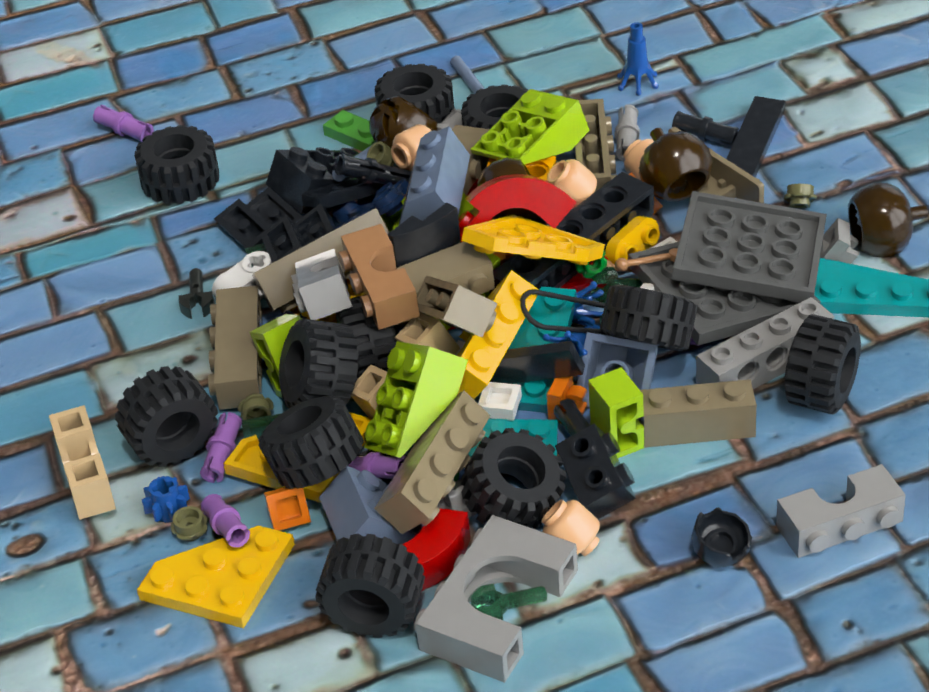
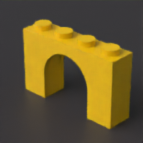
(487, 351)

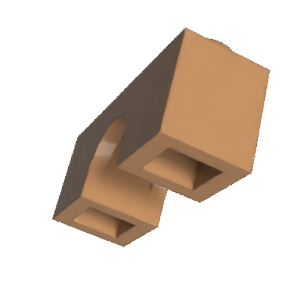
(384, 288)

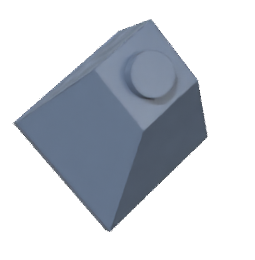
(611, 353)

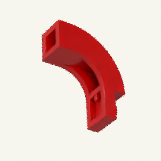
(517, 192)
(440, 544)

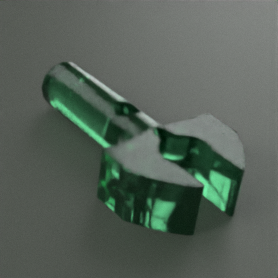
(610, 276)
(501, 602)

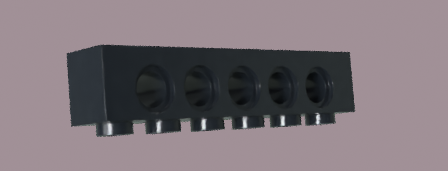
(595, 219)

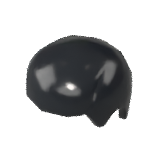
(721, 538)

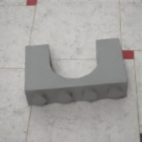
(498, 554)

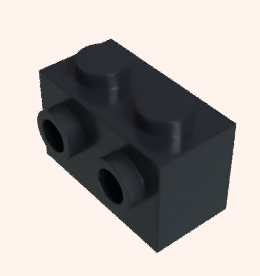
(595, 470)

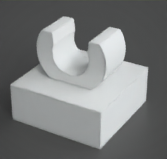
(501, 400)

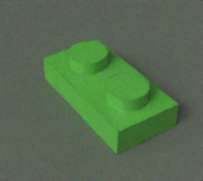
(349, 130)

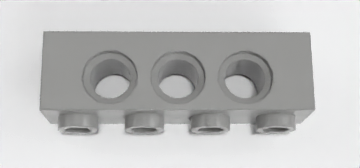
(758, 351)

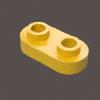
(636, 236)

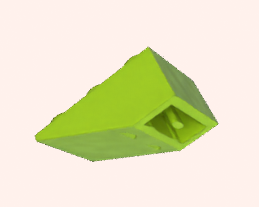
(535, 129)
(414, 394)

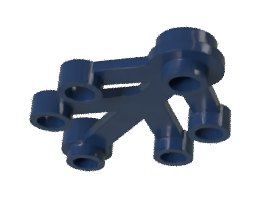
(386, 201)

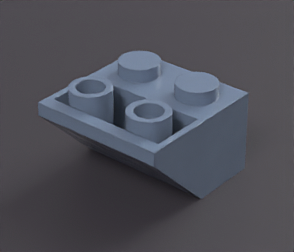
(351, 505)

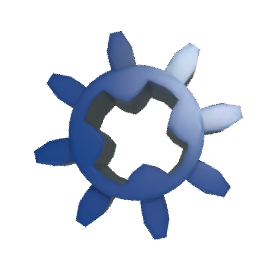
(164, 498)

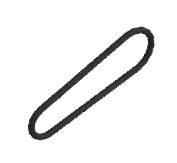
(561, 297)

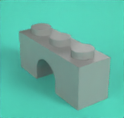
(320, 285)
(813, 524)

